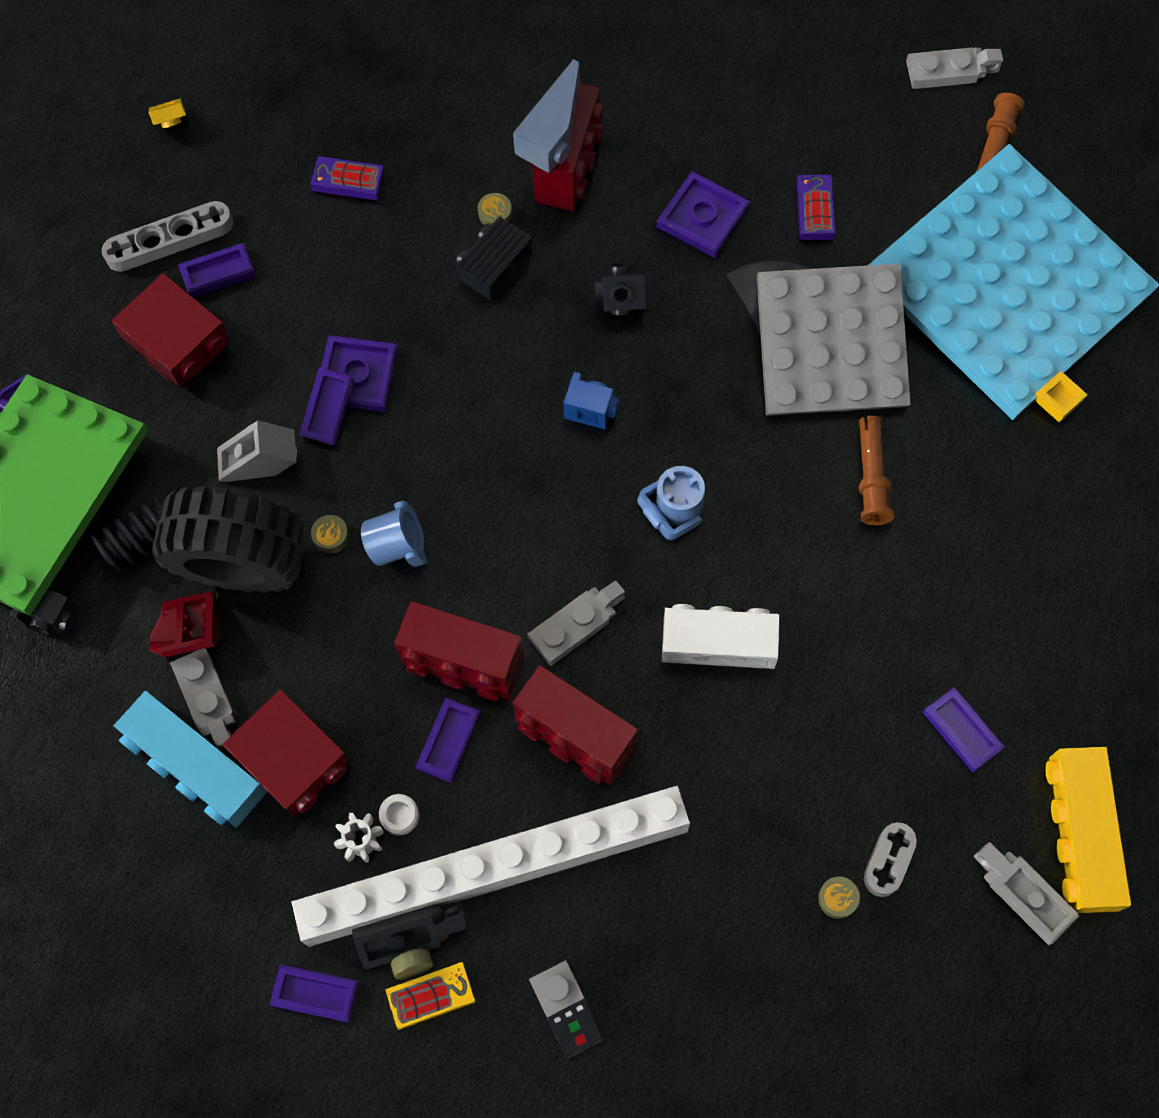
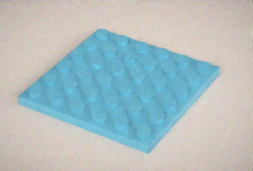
(1013, 280)

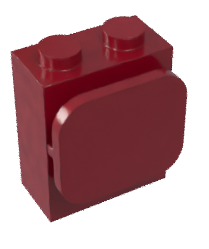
(171, 330)
(287, 753)

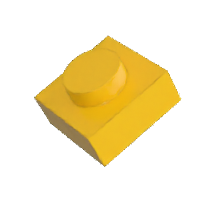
(167, 113)
(1060, 396)

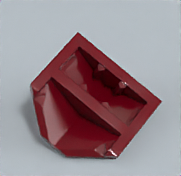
(186, 625)

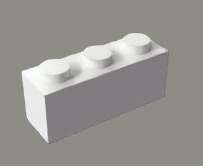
(720, 637)

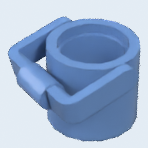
(678, 501)
(394, 536)

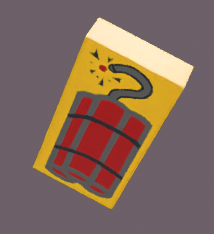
(430, 996)

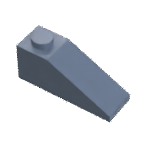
(547, 129)

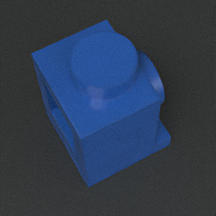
(590, 402)

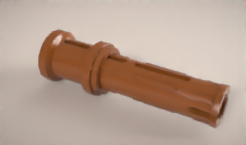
(1001, 125)
(875, 485)

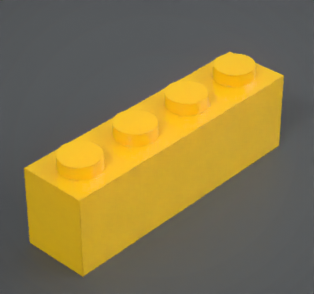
(1088, 830)

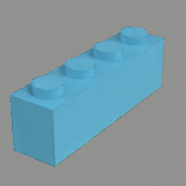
(190, 759)

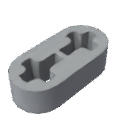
(898, 863)

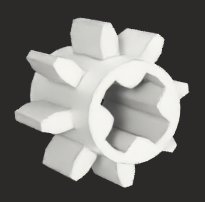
(348, 835)

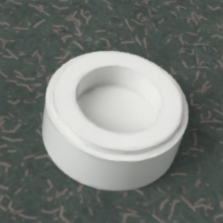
(398, 814)

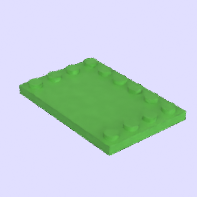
(54, 475)

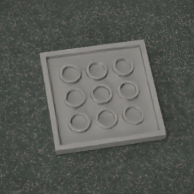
(833, 339)

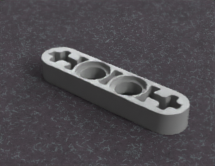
(166, 230)

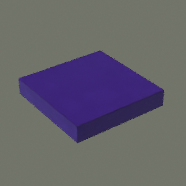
(703, 214)
(369, 363)

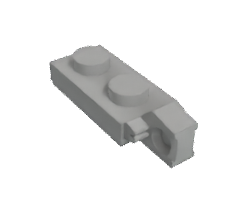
(952, 66)
(576, 622)
(205, 695)
(1026, 893)

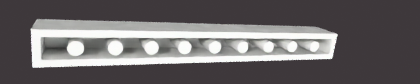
(492, 865)

